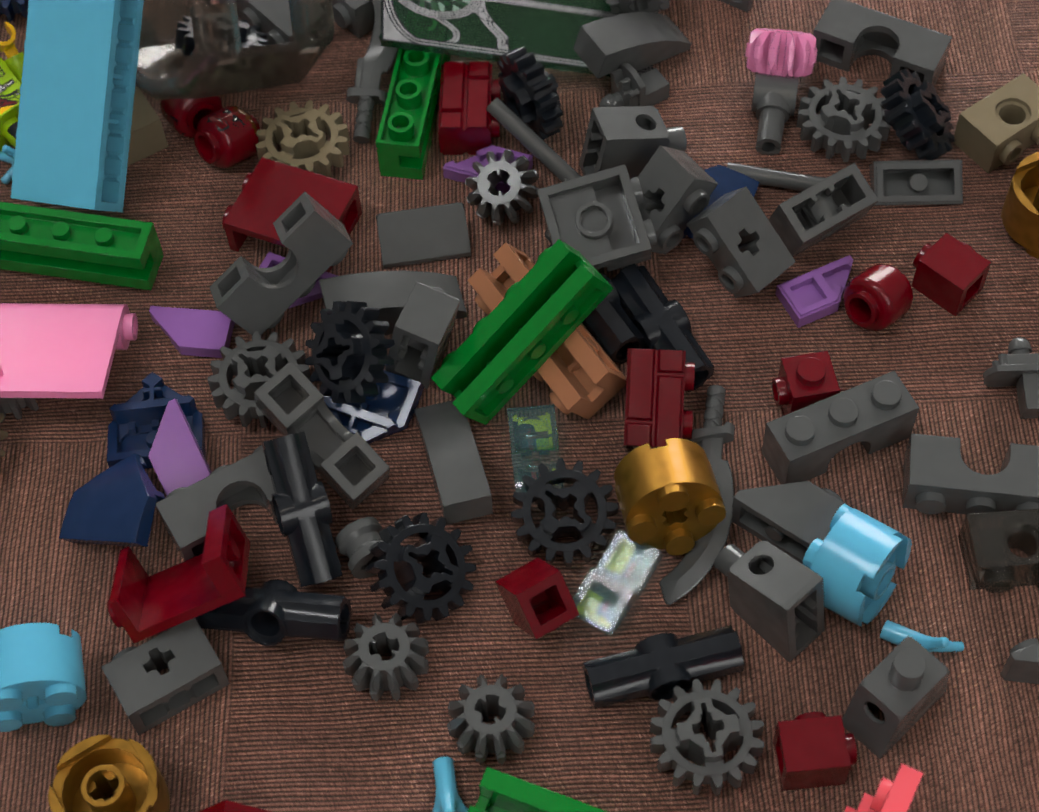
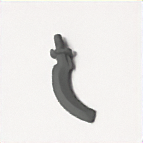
(368, 79)
(702, 557)

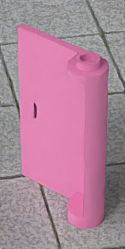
(61, 348)

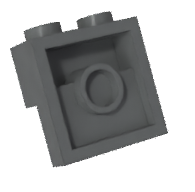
(600, 218)

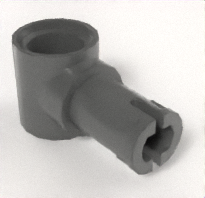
(773, 105)

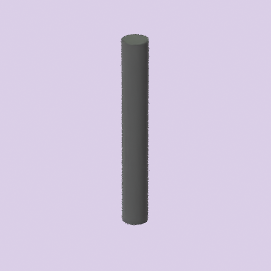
(531, 140)
(776, 178)

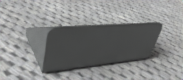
(917, 182)
(423, 235)

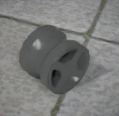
(355, 543)

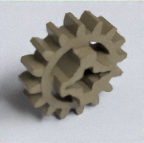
(303, 138)

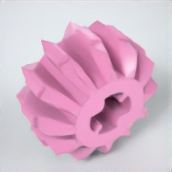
(781, 52)

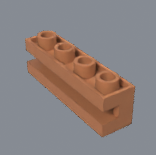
(580, 369)

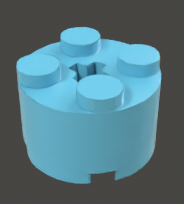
(857, 564)
(40, 676)

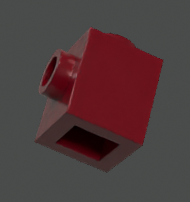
(949, 273)
(804, 381)
(537, 598)
(813, 751)

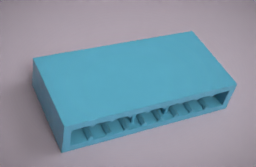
(77, 102)

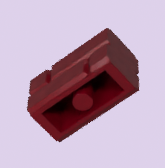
(463, 103)
(656, 397)

